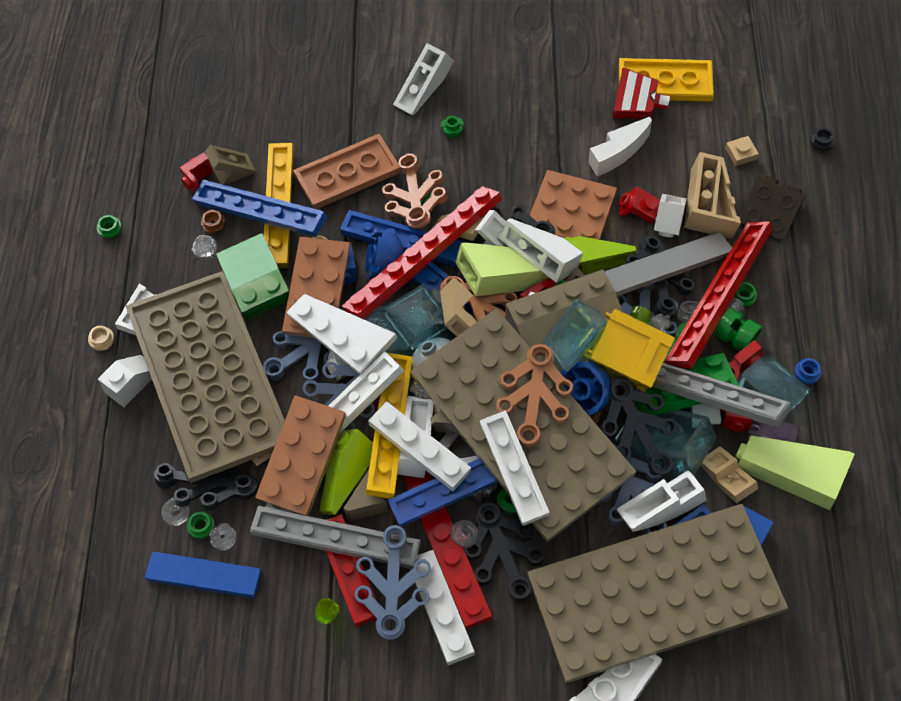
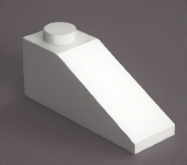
(424, 79)
(544, 250)

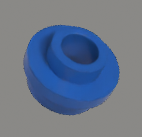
(811, 366)

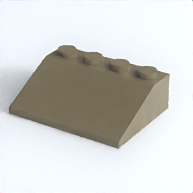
(539, 313)

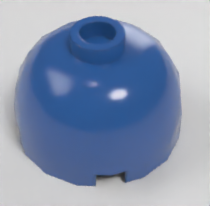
(382, 252)
(590, 386)

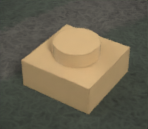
(741, 151)

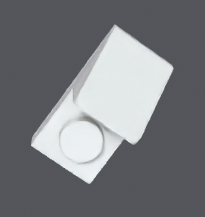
(492, 228)

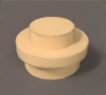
(101, 338)

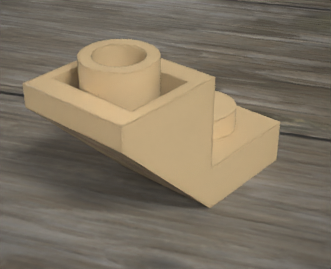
(453, 298)

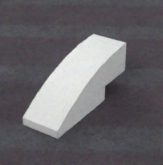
(619, 146)
(419, 412)
(663, 502)

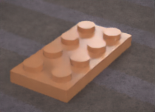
(346, 171)
(317, 273)
(301, 455)

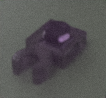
(783, 432)

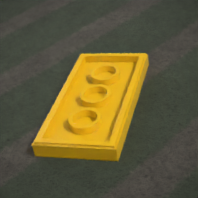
(677, 78)

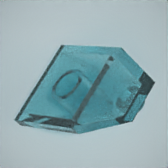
(416, 316)
(575, 333)
(774, 380)

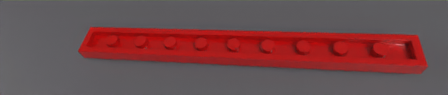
(451, 559)

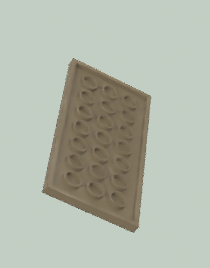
(207, 376)
(570, 462)
(655, 592)

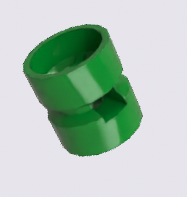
(746, 330)

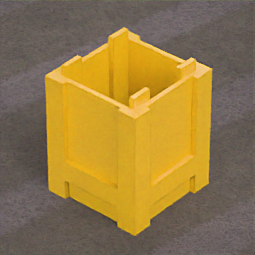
(630, 350)

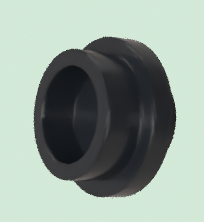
(822, 139)

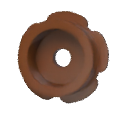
(210, 217)

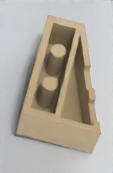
(709, 199)

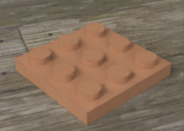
(573, 205)

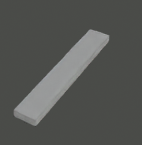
(668, 263)
(722, 395)
(330, 536)

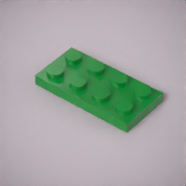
(712, 366)

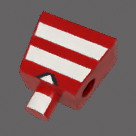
(637, 96)

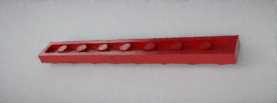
(421, 253)
(718, 295)

